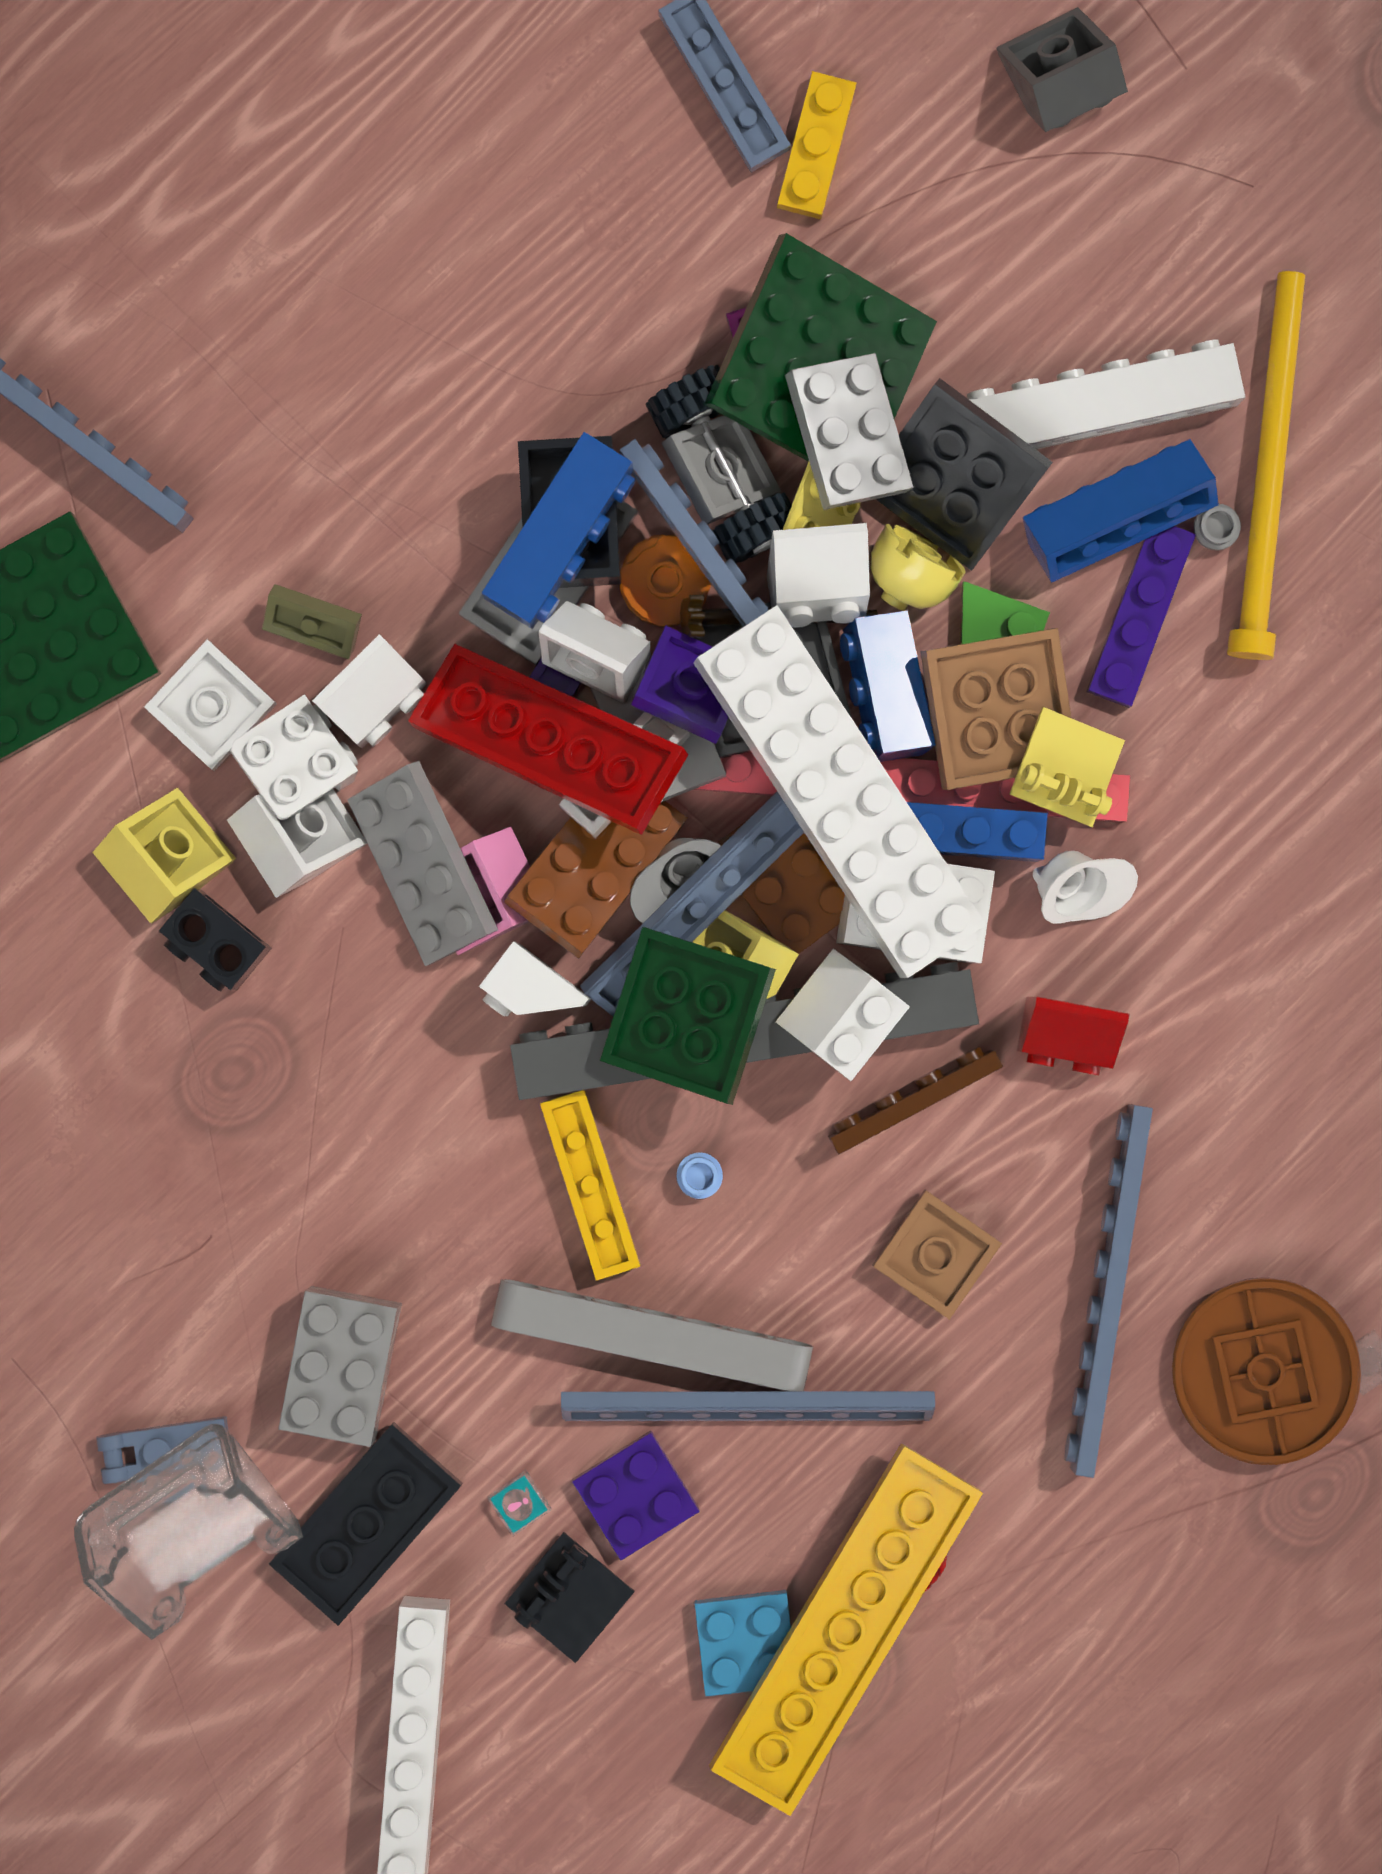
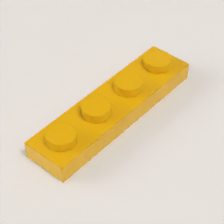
(590, 1184)

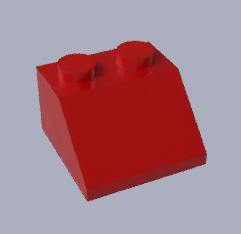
(1071, 1033)

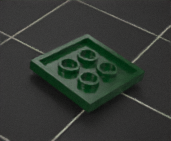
(687, 1015)

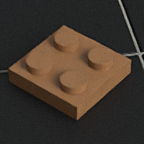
(937, 1254)

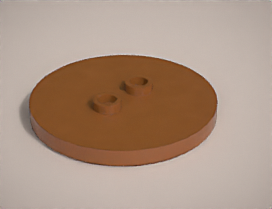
(1266, 1371)

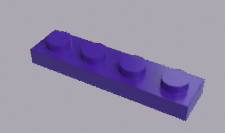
(1140, 616)

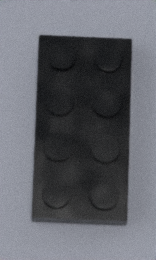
(366, 1523)

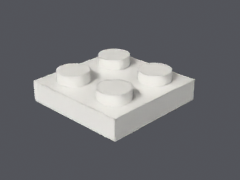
(210, 704)

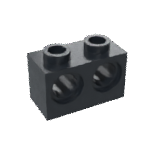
(221, 931)

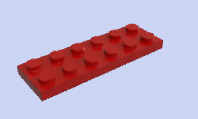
(548, 738)

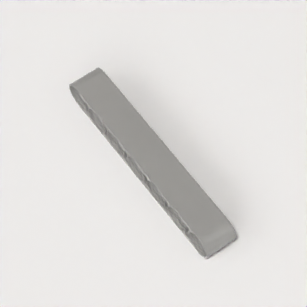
(652, 1335)

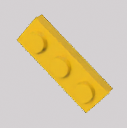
(816, 145)

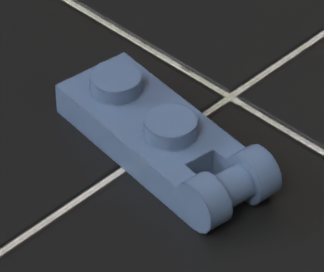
(148, 1446)

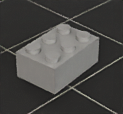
(340, 1366)

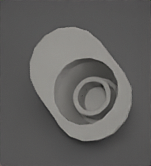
(668, 873)

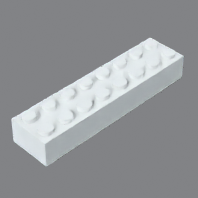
(839, 793)

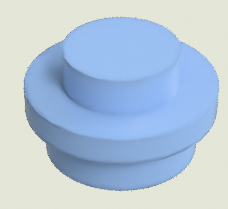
(699, 1175)

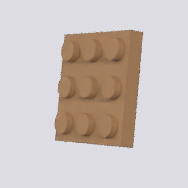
(988, 702)

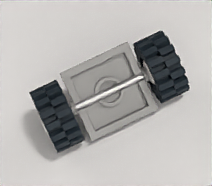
(719, 467)

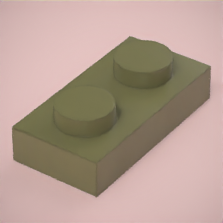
(311, 621)

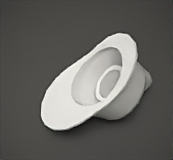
(1083, 888)

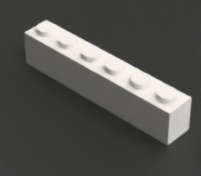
(1118, 396)
(413, 1736)

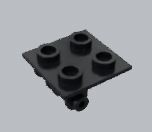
(569, 1597)

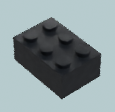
(537, 468)

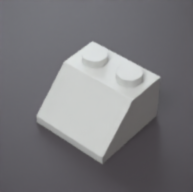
(820, 573)
(594, 650)
(371, 693)
(298, 847)
(528, 985)
(842, 1014)

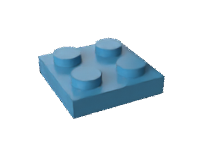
(739, 1638)

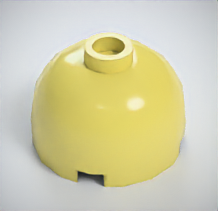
(912, 569)

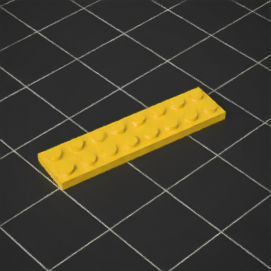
(845, 1629)

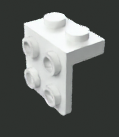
(294, 758)

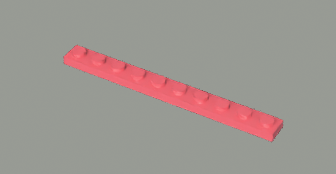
(918, 783)

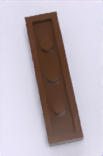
(931, 1089)

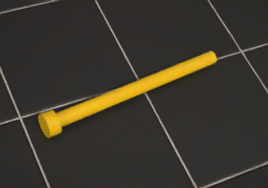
(1251, 638)

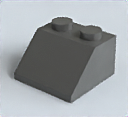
(1063, 69)

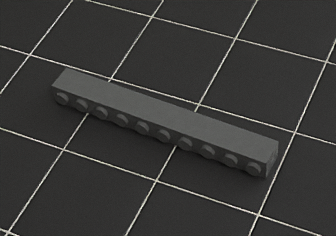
(574, 1062)

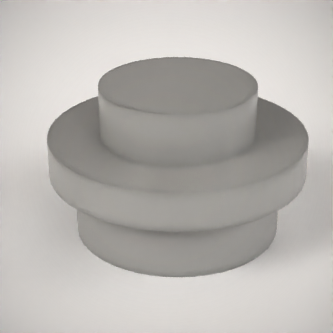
(1217, 527)

